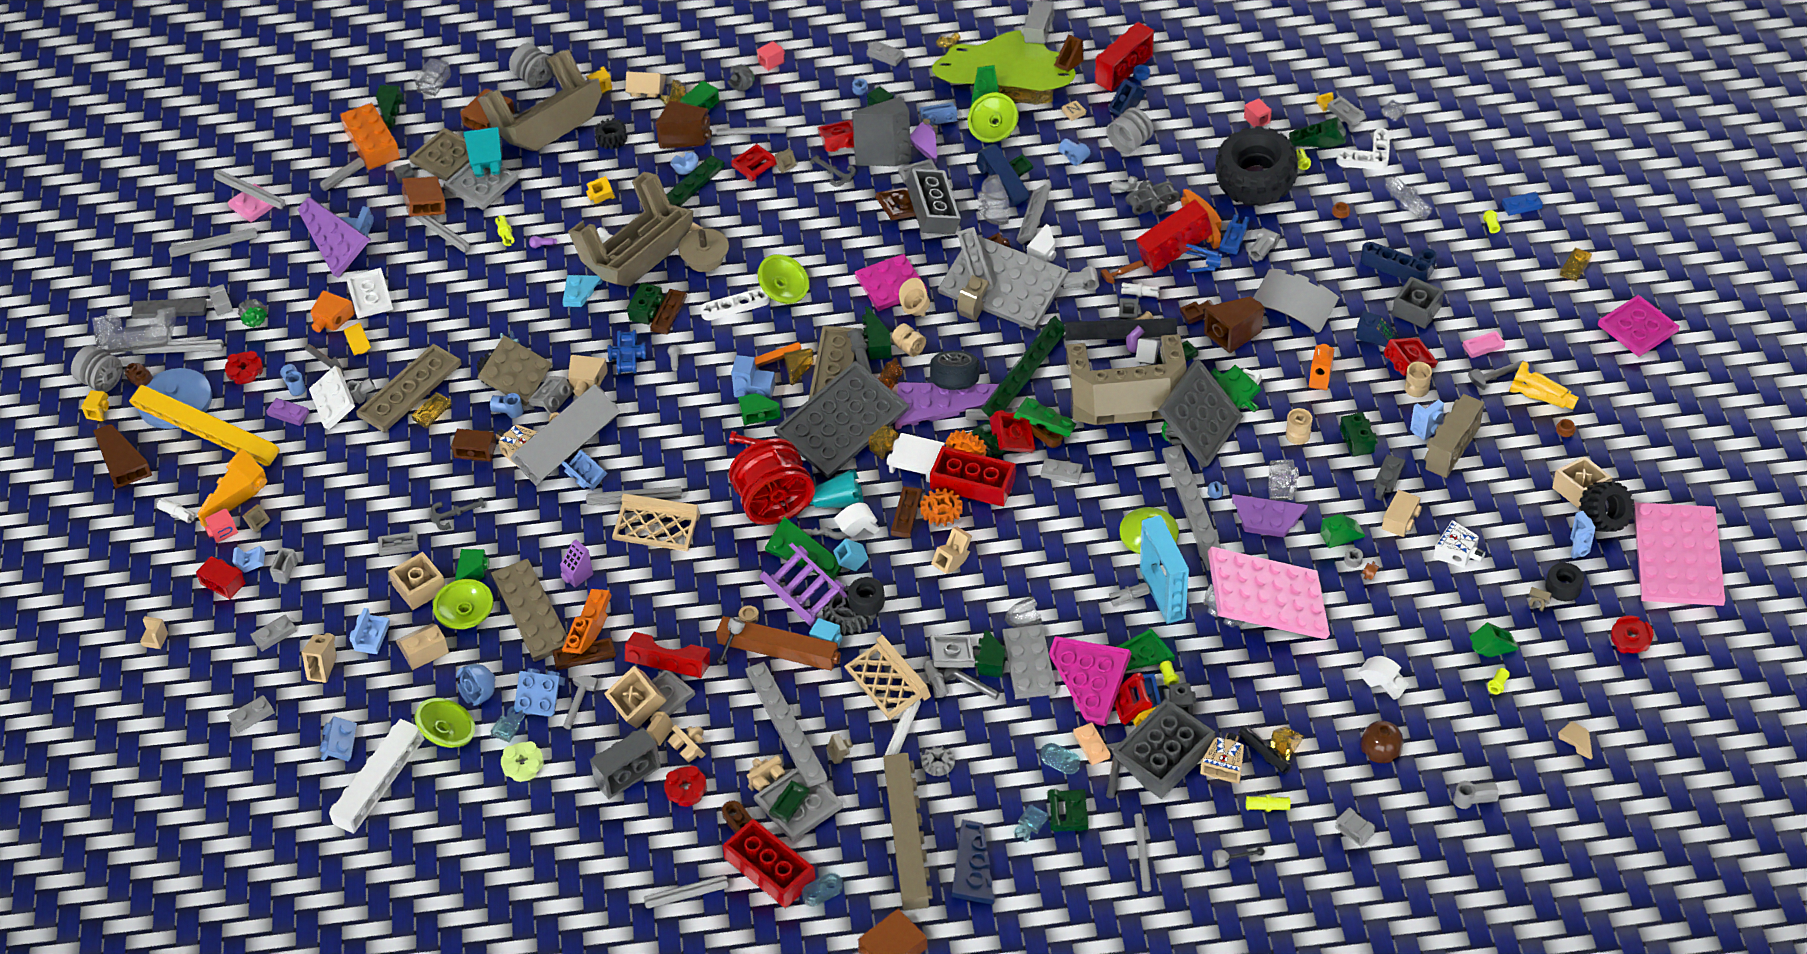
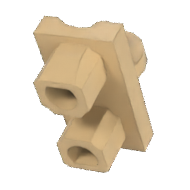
(694, 735)
(764, 771)

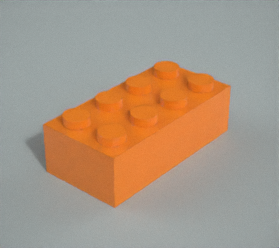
(370, 136)

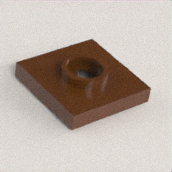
(901, 197)

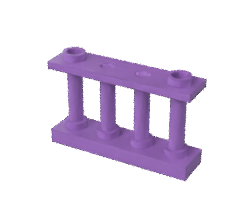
(786, 591)

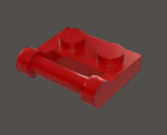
(752, 158)
(1126, 702)

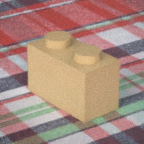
(1401, 513)

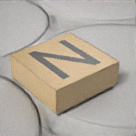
(1073, 110)

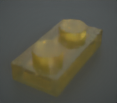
(1575, 264)
(431, 410)

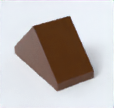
(1070, 54)

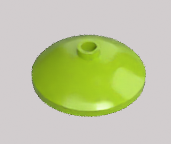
(988, 110)
(783, 279)
(1132, 523)
(463, 604)
(444, 722)

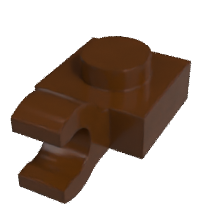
(1194, 311)

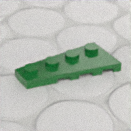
(789, 533)

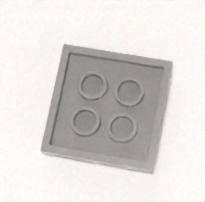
(480, 190)
(816, 808)

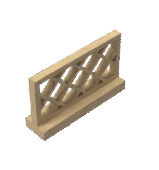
(656, 507)
(902, 670)

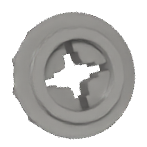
(938, 768)

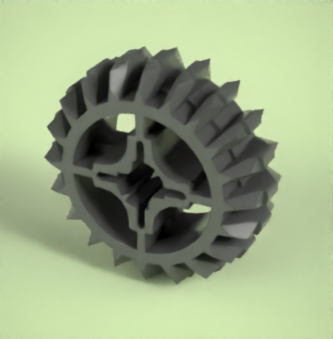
(840, 613)

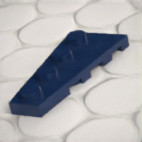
(971, 871)

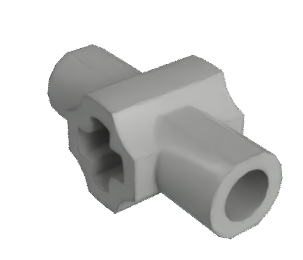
(359, 390)

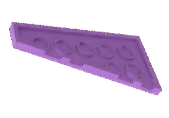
(333, 236)
(934, 403)

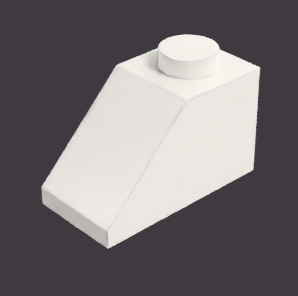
(1043, 245)
(1147, 351)

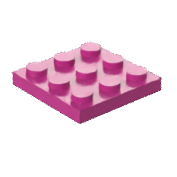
(884, 280)
(1638, 325)

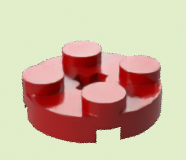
(249, 360)
(1630, 644)
(685, 775)

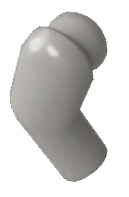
(1125, 186)

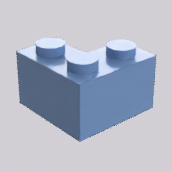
(749, 380)

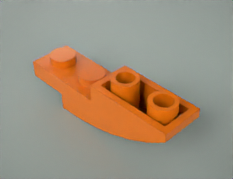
(1215, 220)
(589, 624)

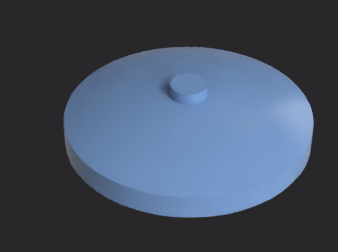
(182, 385)

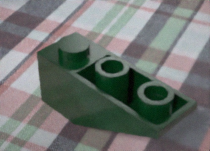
(389, 103)
(1320, 135)
(878, 336)

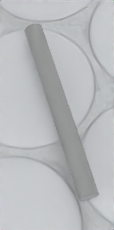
(751, 130)
(1142, 852)

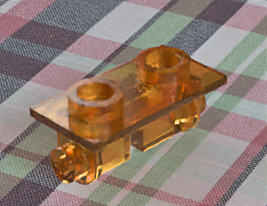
(891, 373)

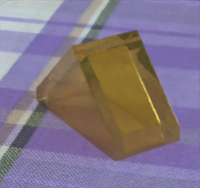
(797, 363)
(1286, 741)

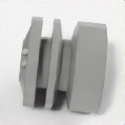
(531, 65)
(1129, 130)
(96, 368)

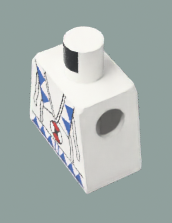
(1458, 546)

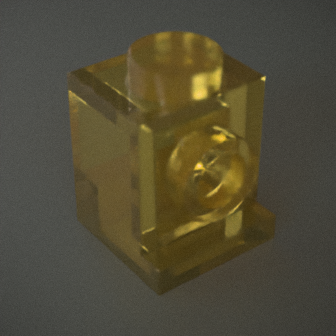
(882, 441)

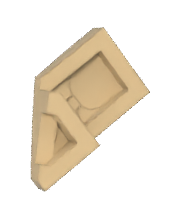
(1578, 737)

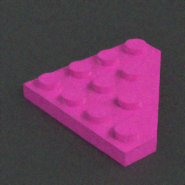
(1091, 675)

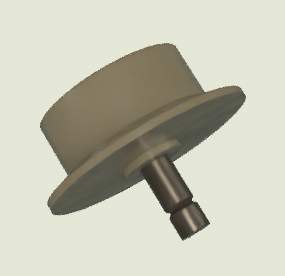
(704, 249)

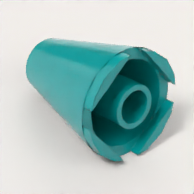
(838, 492)

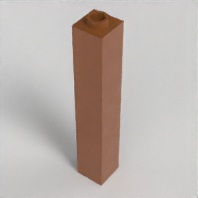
(781, 644)

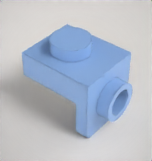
(248, 560)

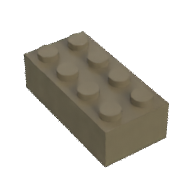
(1454, 435)

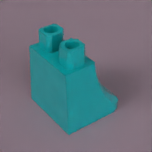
(484, 150)

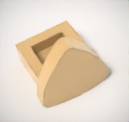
(660, 727)

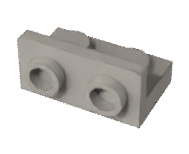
(551, 393)

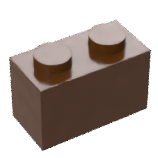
(473, 444)

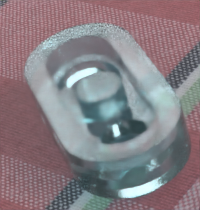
(1058, 758)
(821, 889)

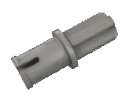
(1129, 593)
(935, 678)

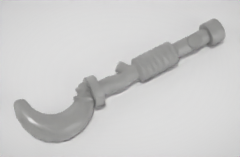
(827, 532)

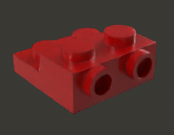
(837, 135)
(1406, 351)
(1011, 432)

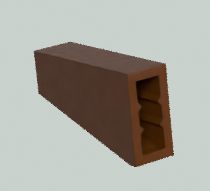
(121, 458)

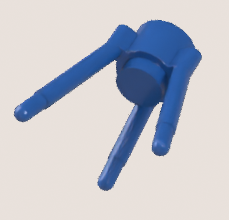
(1213, 258)

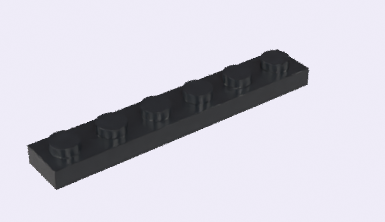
(1119, 328)

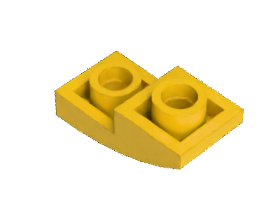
(357, 339)

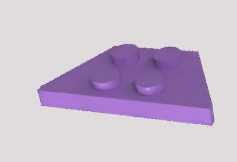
(1267, 515)

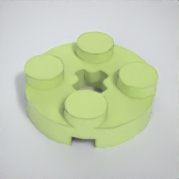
(519, 751)

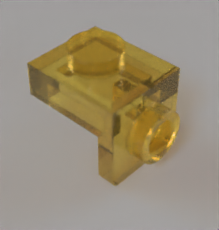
(676, 93)

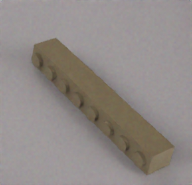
(906, 832)

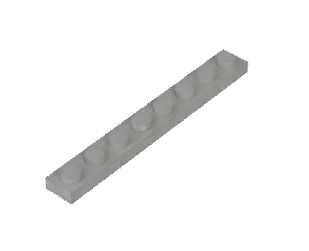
(1191, 501)
(786, 725)

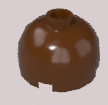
(1382, 741)

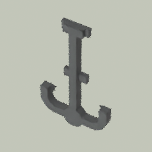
(846, 178)
(436, 518)

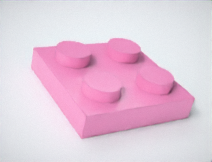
(249, 206)

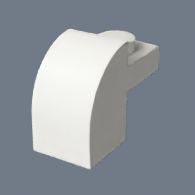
(856, 518)
(1384, 672)

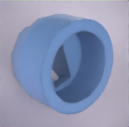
(1212, 491)

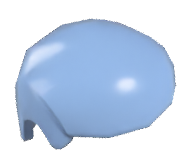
(685, 164)

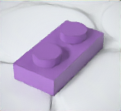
(288, 411)

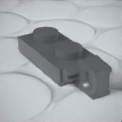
(1388, 475)

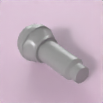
(674, 352)

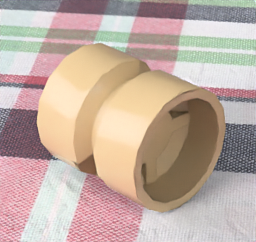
(908, 340)
(1418, 379)
(1298, 426)

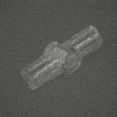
(1408, 198)

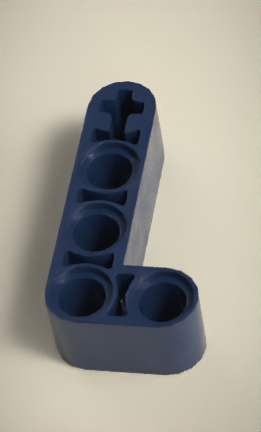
(993, 161)
(1399, 263)

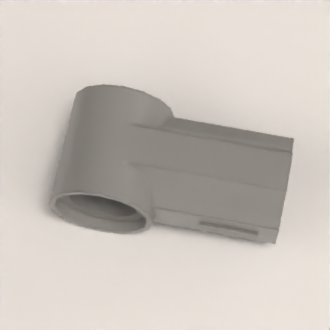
(1265, 241)
(1086, 278)
(1470, 793)

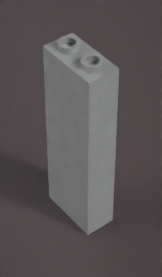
(565, 434)

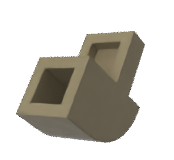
(971, 296)

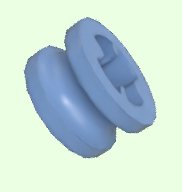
(859, 86)

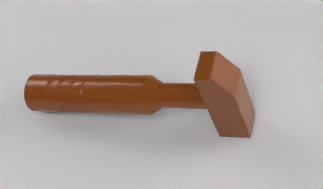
(1123, 270)

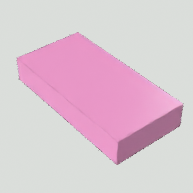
(1483, 344)

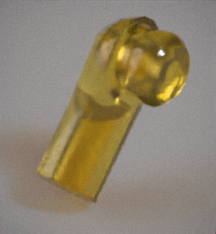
(948, 42)

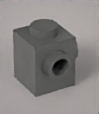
(1181, 696)

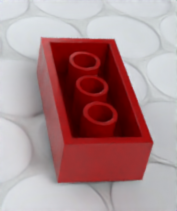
(1123, 55)
(1169, 237)
(973, 476)
(768, 863)

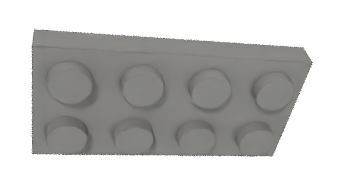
(1029, 661)

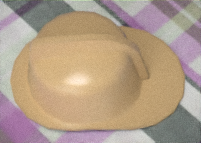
(914, 297)

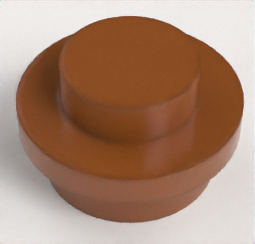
(1341, 210)
(1565, 428)
(1370, 570)

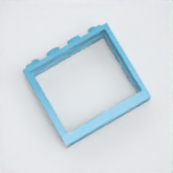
(1167, 591)

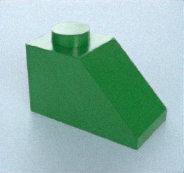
(757, 409)
(1340, 530)
(472, 564)
(1492, 641)

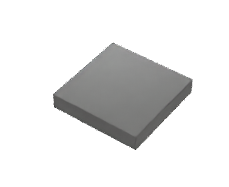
(952, 651)
(674, 691)

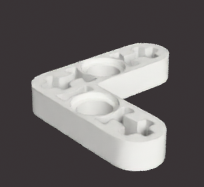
(1372, 158)

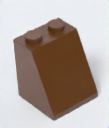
(683, 126)
(1233, 322)

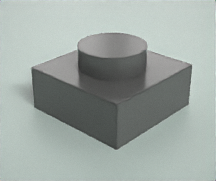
(403, 171)

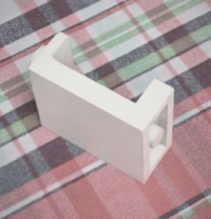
(914, 454)

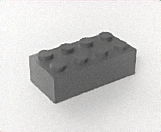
(933, 201)

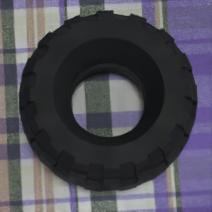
(1256, 148)

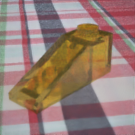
(1027, 95)

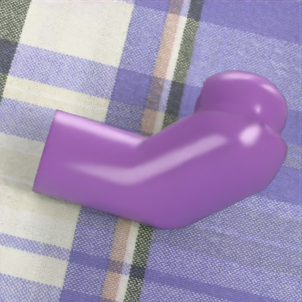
(1132, 339)

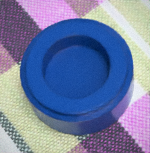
(1141, 72)

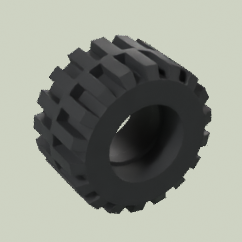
(1619, 506)

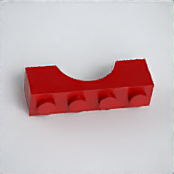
(688, 661)

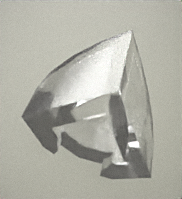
(1023, 614)

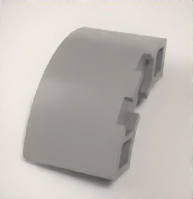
(1296, 298)

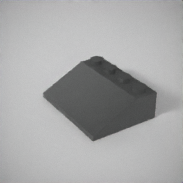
(882, 134)
(1164, 747)

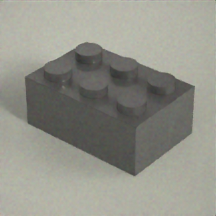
(625, 763)

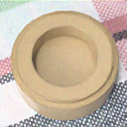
(749, 614)

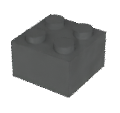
(1418, 302)

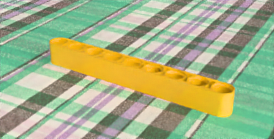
(204, 425)

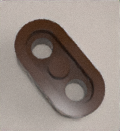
(138, 374)
(1050, 438)
(738, 820)

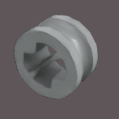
(1353, 563)

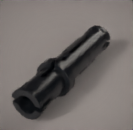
(1271, 755)

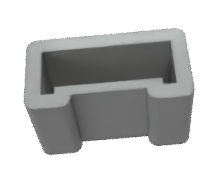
(220, 300)
(283, 565)
(1354, 827)

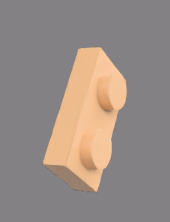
(1091, 744)

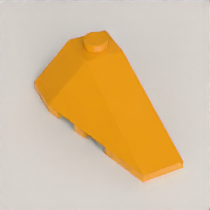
(238, 485)

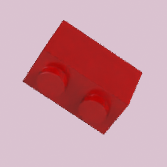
(220, 577)

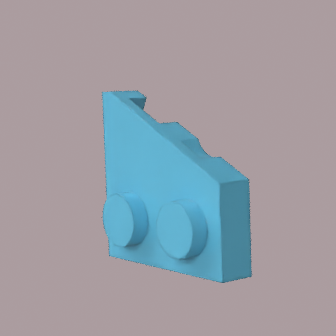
(578, 289)

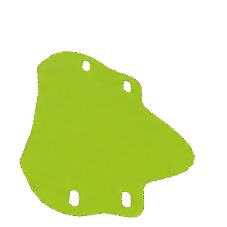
(1014, 60)

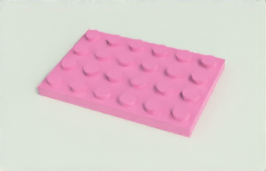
(1678, 554)
(1268, 593)

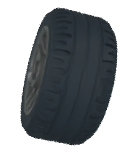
(954, 370)

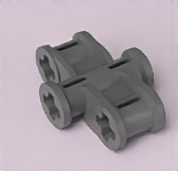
(1152, 197)

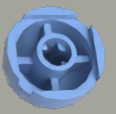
(476, 683)

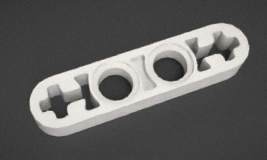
(736, 307)

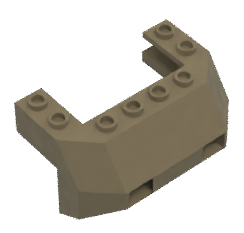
(551, 116)
(638, 244)
(1126, 392)

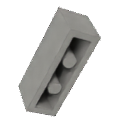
(1038, 22)

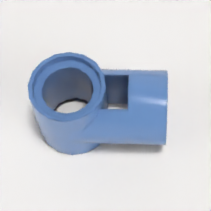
(1074, 152)
(293, 379)
(507, 404)

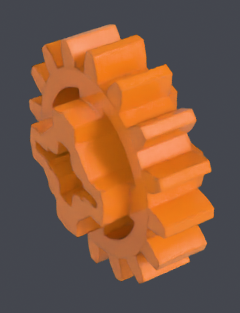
(966, 442)
(941, 507)

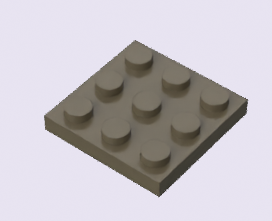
(442, 155)
(514, 369)

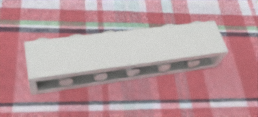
(376, 776)

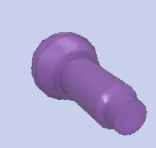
(536, 241)

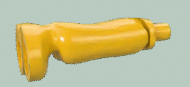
(1541, 388)

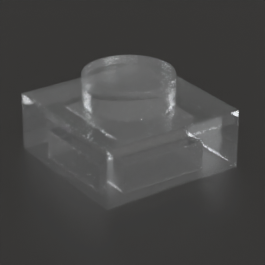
(1394, 110)

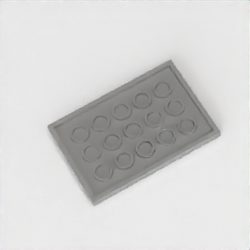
(1020, 283)

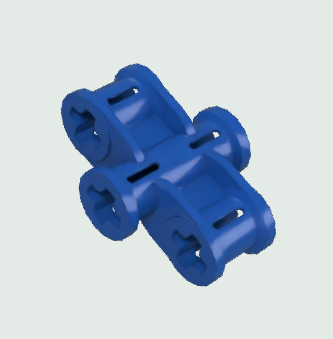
(626, 352)

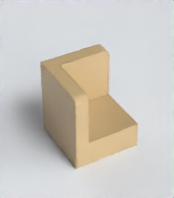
(155, 633)

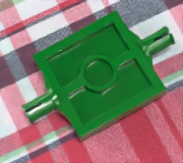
(1238, 387)

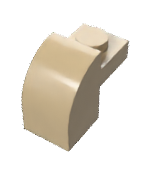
(954, 553)

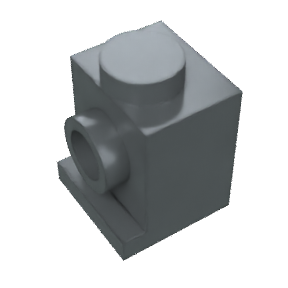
(1128, 308)

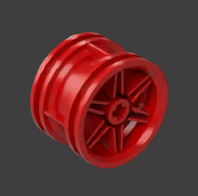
(771, 481)

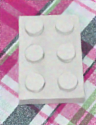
(369, 293)
(332, 397)

